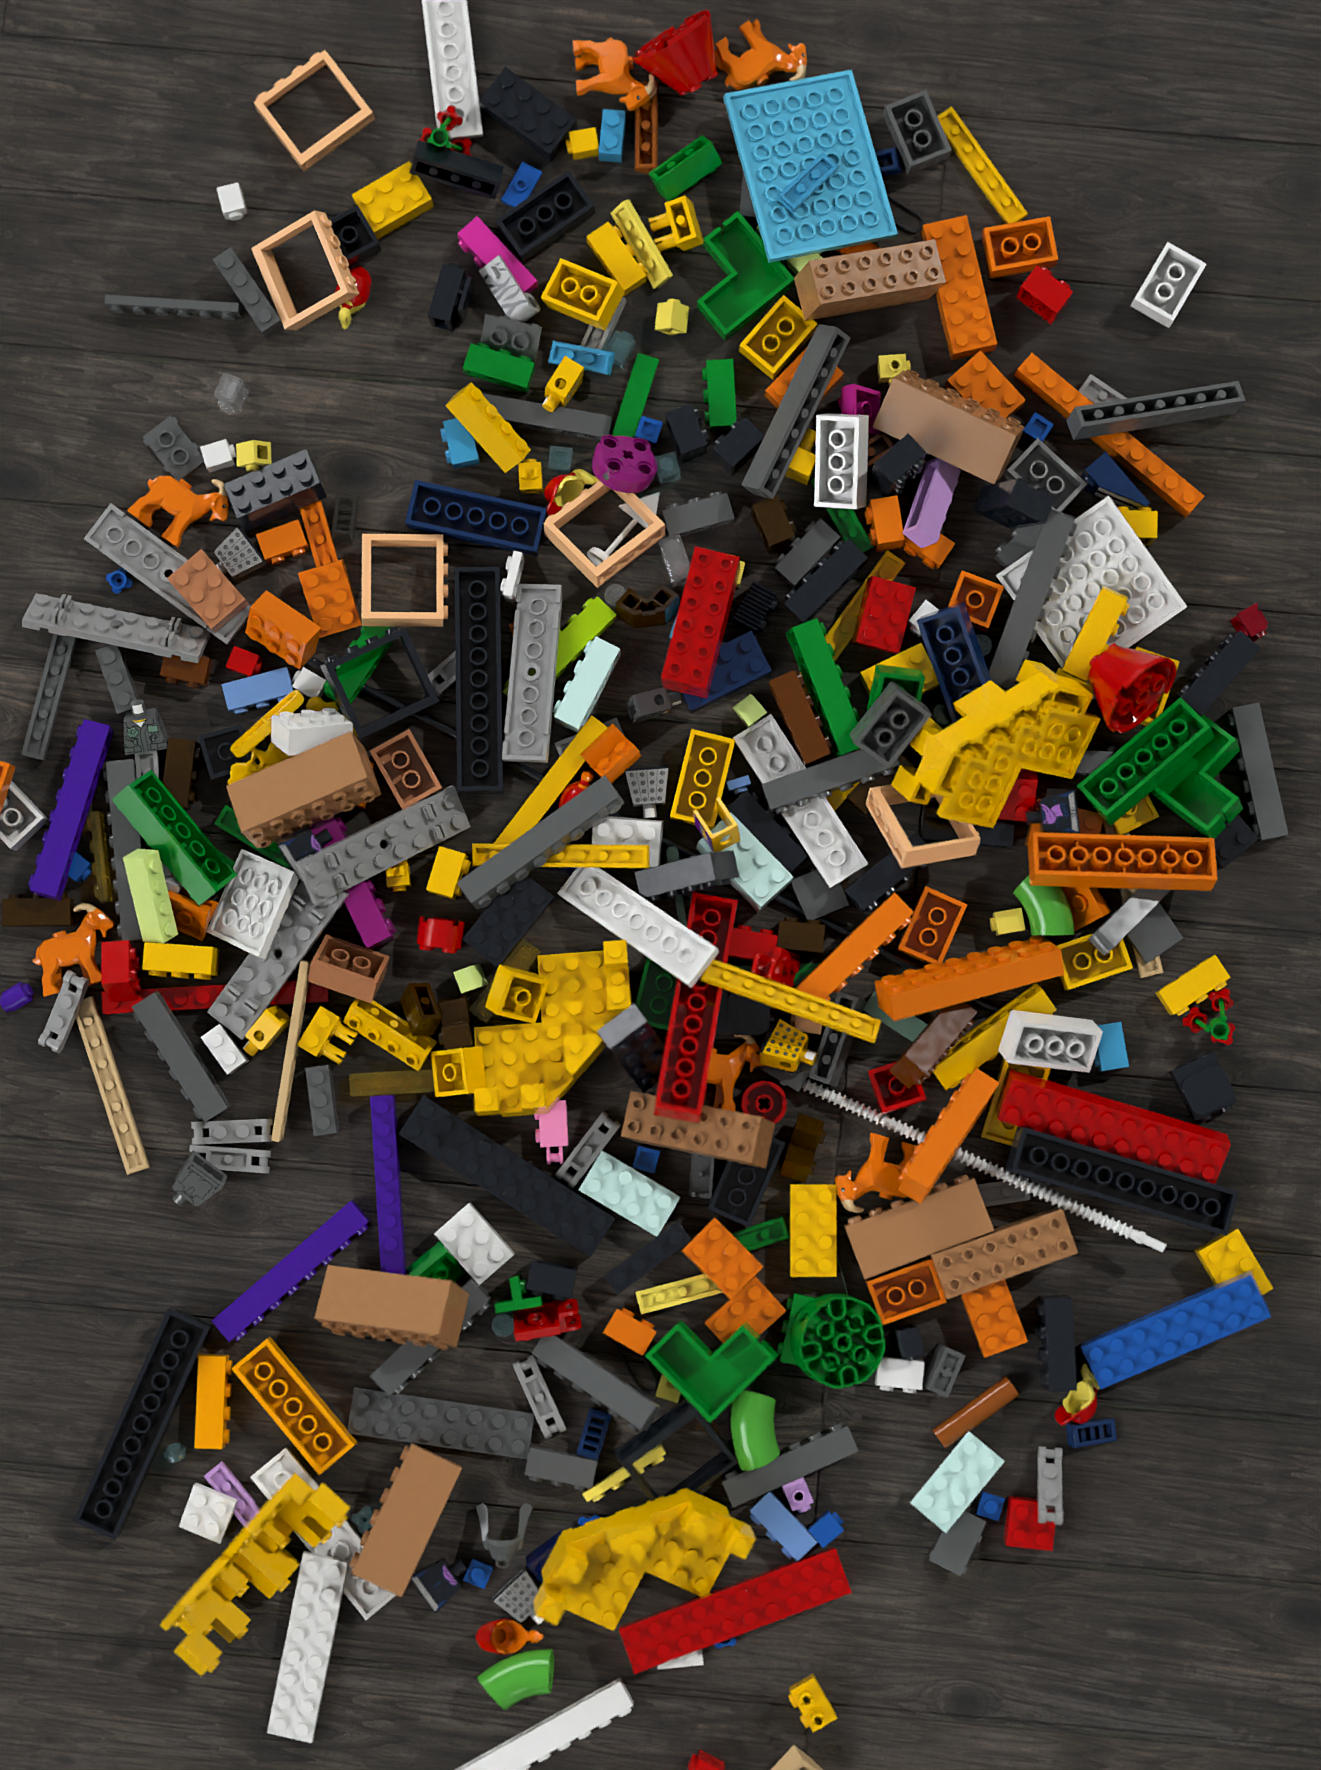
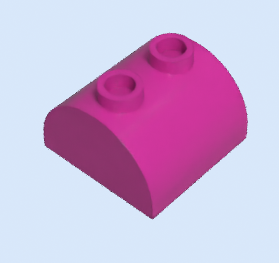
(860, 401)

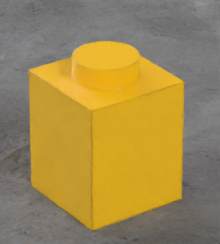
(583, 143)

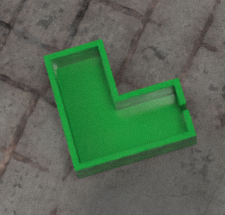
(750, 279)
(1195, 793)
(710, 1378)

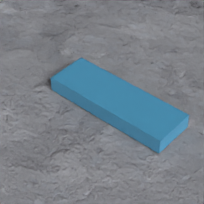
(807, 182)
(590, 358)

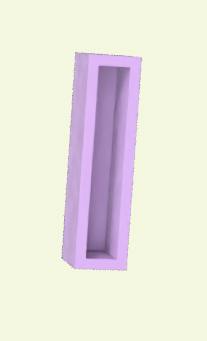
(931, 502)

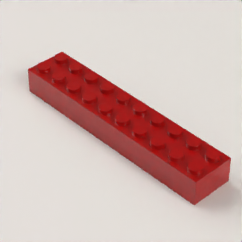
(694, 1018)
(1112, 1126)
(734, 1609)

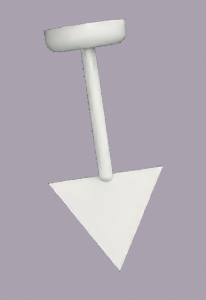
(597, 555)

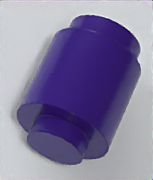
(16, 997)

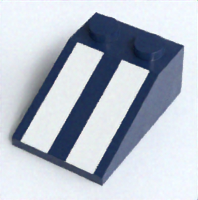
(1106, 479)

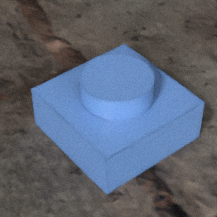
(738, 785)

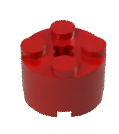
(440, 933)
(764, 1090)

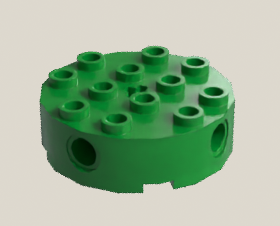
(816, 1338)

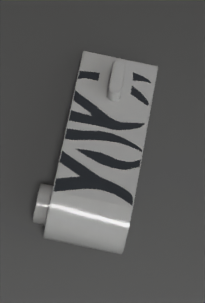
(514, 302)

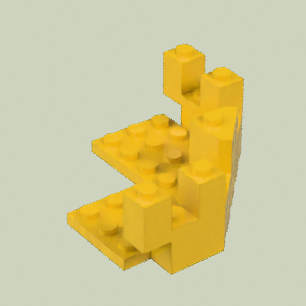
(978, 758)
(539, 1062)
(254, 1557)
(602, 1562)

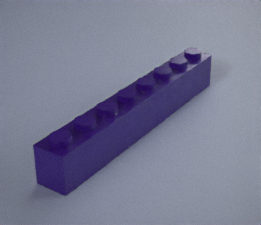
(71, 809)
(388, 1184)
(290, 1271)

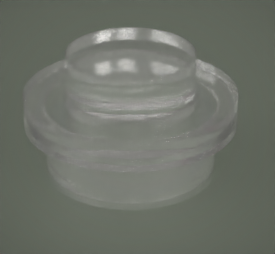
(613, 594)

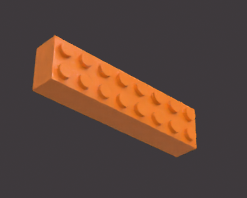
(1122, 861)
(968, 977)

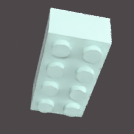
(587, 684)
(759, 871)
(629, 1193)
(957, 1481)

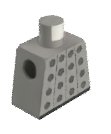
(238, 555)
(648, 788)
(518, 1596)

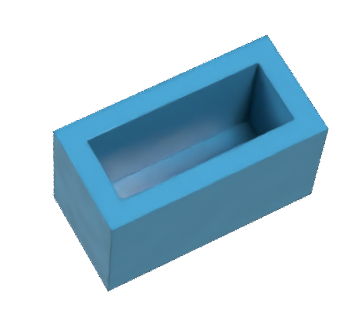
(612, 135)
(461, 444)
(1111, 1048)

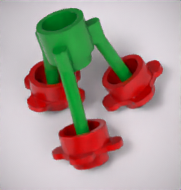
(441, 136)
(1218, 1027)

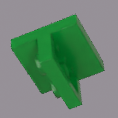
(437, 1264)
(518, 1301)

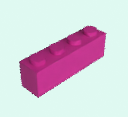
(486, 246)

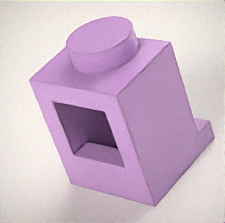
(792, 1488)

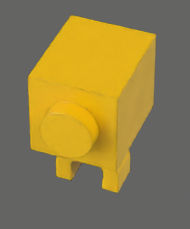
(530, 476)
(399, 876)

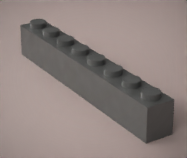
(1155, 410)
(795, 411)
(1030, 598)
(124, 841)
(541, 843)

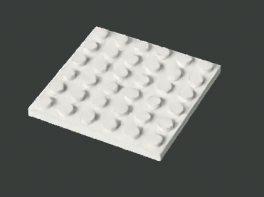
(1098, 555)

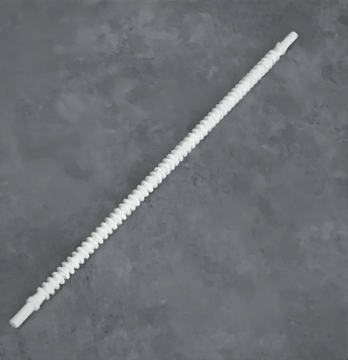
(1138, 1236)

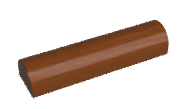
(646, 135)
(975, 1412)

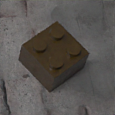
(773, 524)
(801, 937)

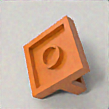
(611, 754)
(1085, 905)
(189, 916)

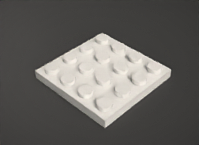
(253, 904)

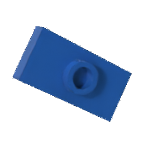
(521, 185)

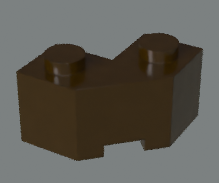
(648, 612)
(455, 1023)
(802, 1146)

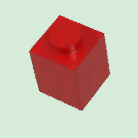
(244, 662)

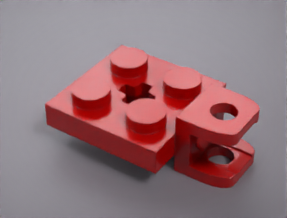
(779, 967)
(551, 1318)

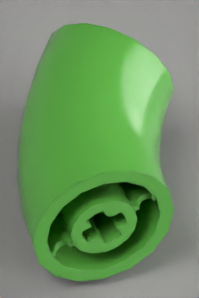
(1045, 908)
(753, 1430)
(519, 1677)

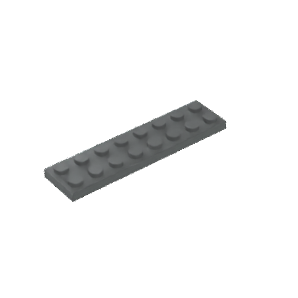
(441, 1423)

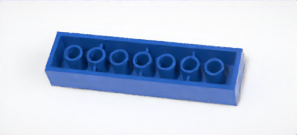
(1175, 1329)

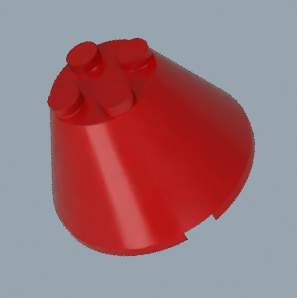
(682, 55)
(1129, 685)

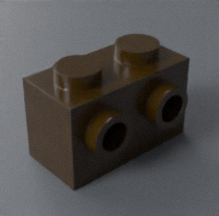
(420, 1009)

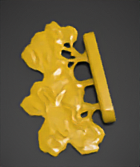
(261, 730)

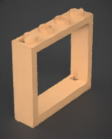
(335, 137)
(275, 283)
(619, 559)
(404, 619)
(878, 804)

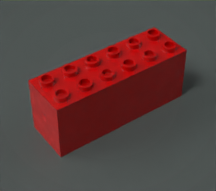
(701, 622)

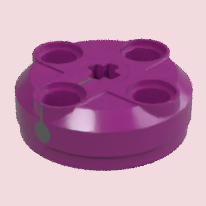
(624, 463)

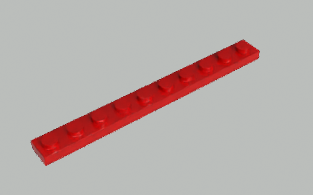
(204, 996)

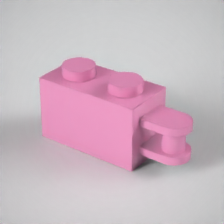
(553, 1131)

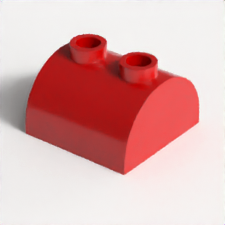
(891, 1092)

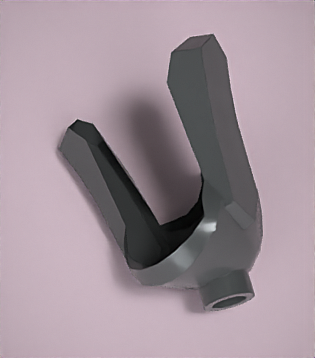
(504, 1549)

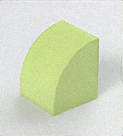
(750, 710)
(470, 978)

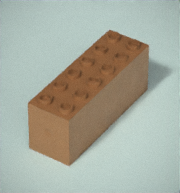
(869, 280)
(949, 425)
(303, 790)
(717, 1135)
(917, 1230)
(1004, 1252)
(392, 1307)
(405, 1519)

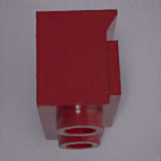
(1251, 622)

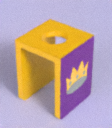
(713, 840)

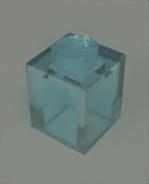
(622, 345)
(667, 467)

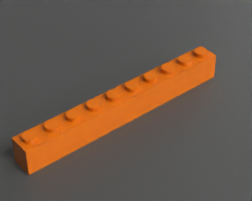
(1120, 446)

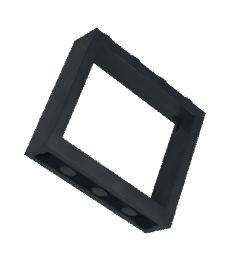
(355, 651)
(662, 1429)

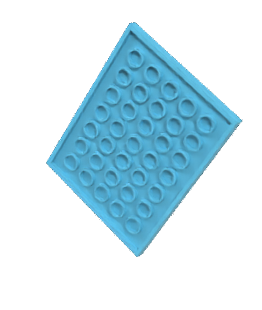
(780, 134)

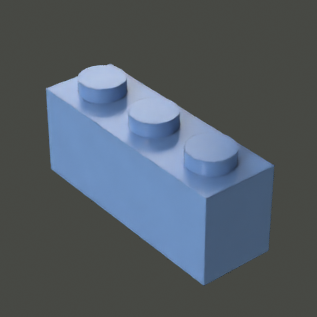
(257, 690)
(782, 1526)

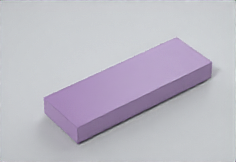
(225, 1482)

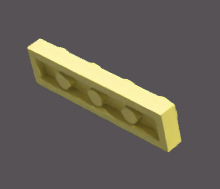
(641, 243)
(675, 1293)
(617, 1478)

